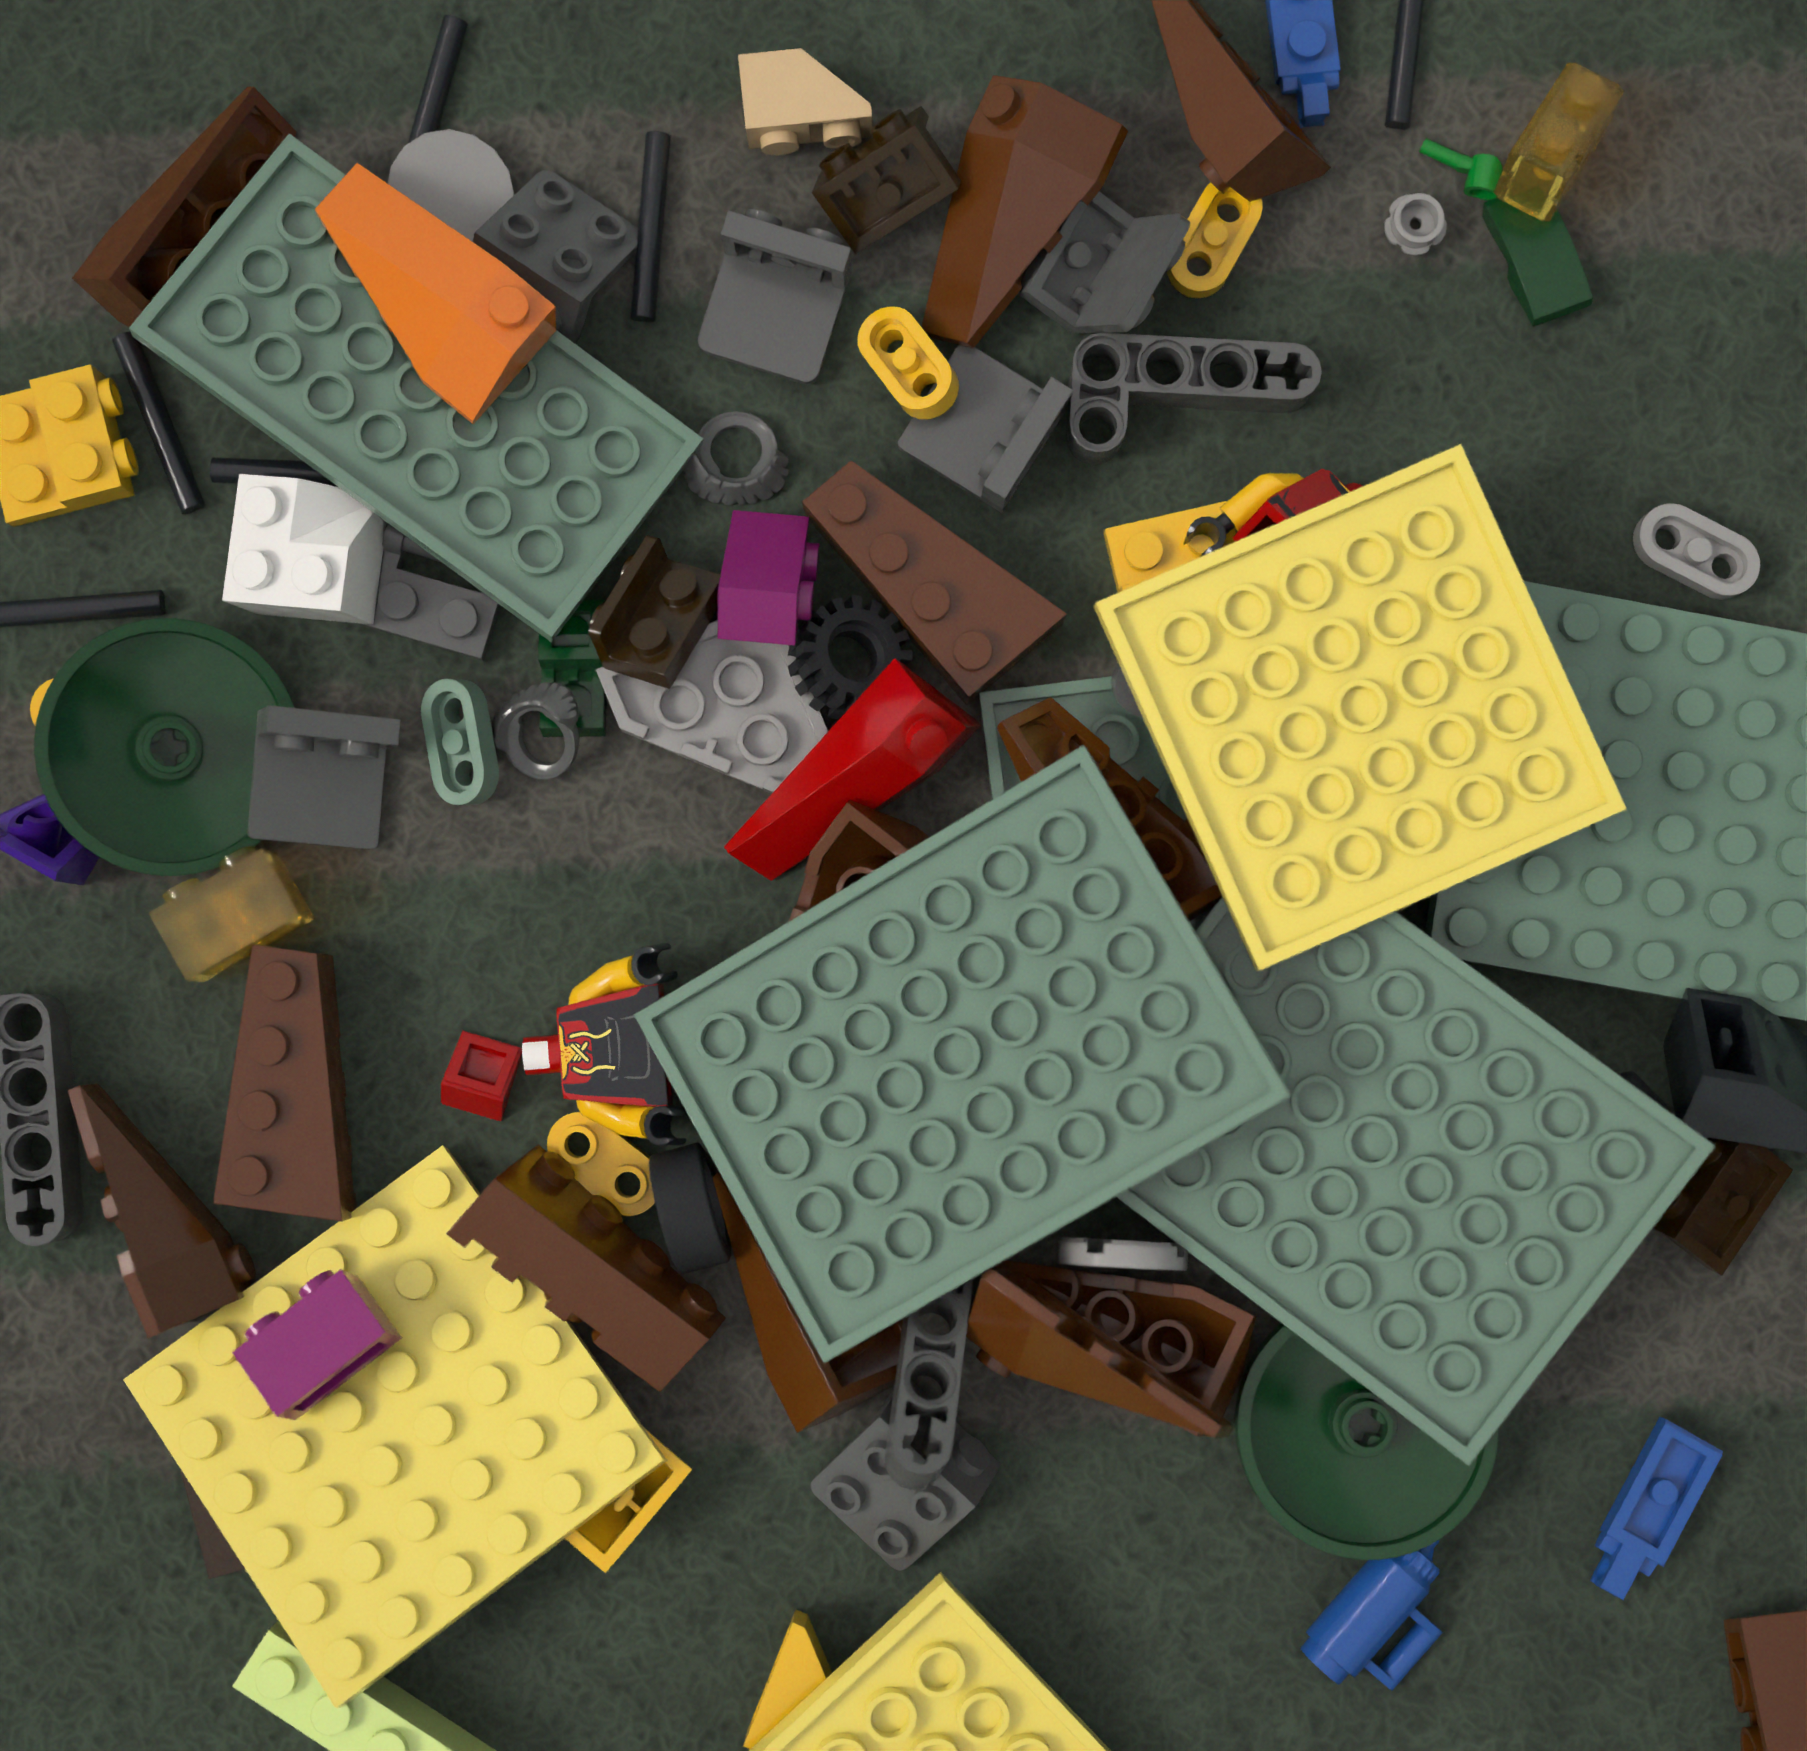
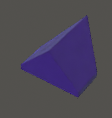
(40, 841)

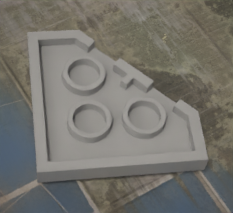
(725, 710)

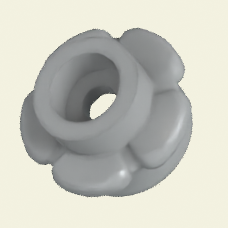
(1421, 208)

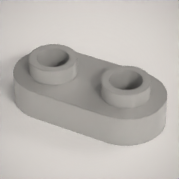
(1694, 549)

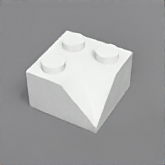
(303, 551)

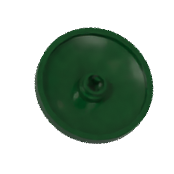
(155, 744)
(1343, 1461)

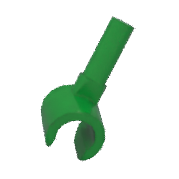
(1481, 169)

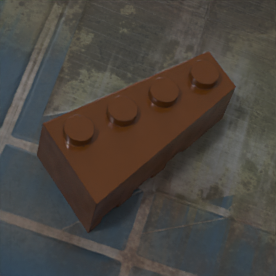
(947, 595)
(287, 1095)
(590, 1266)
(1770, 1679)

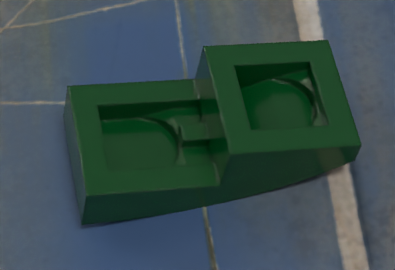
(1540, 261)
(573, 663)

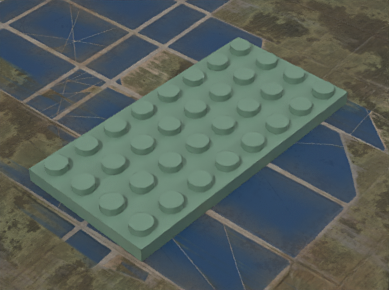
(292, 342)

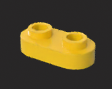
(1214, 241)
(911, 365)
(604, 1162)

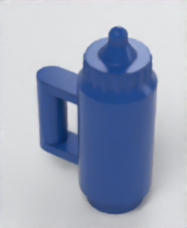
(1369, 1613)

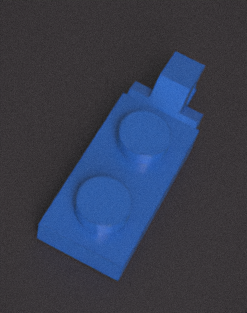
(1305, 54)
(1653, 1506)

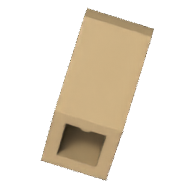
(797, 102)

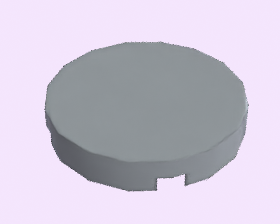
(453, 178)
(1122, 1254)

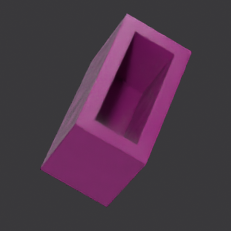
(766, 578)
(315, 1343)

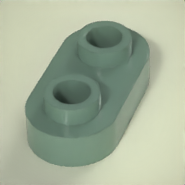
(457, 743)

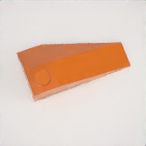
(443, 297)

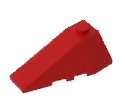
(871, 755)

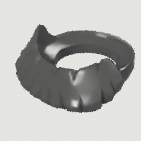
(765, 478)
(558, 705)

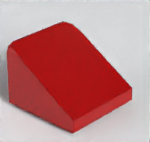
(480, 1075)

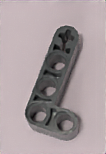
(1194, 386)
(24, 1119)
(943, 1361)

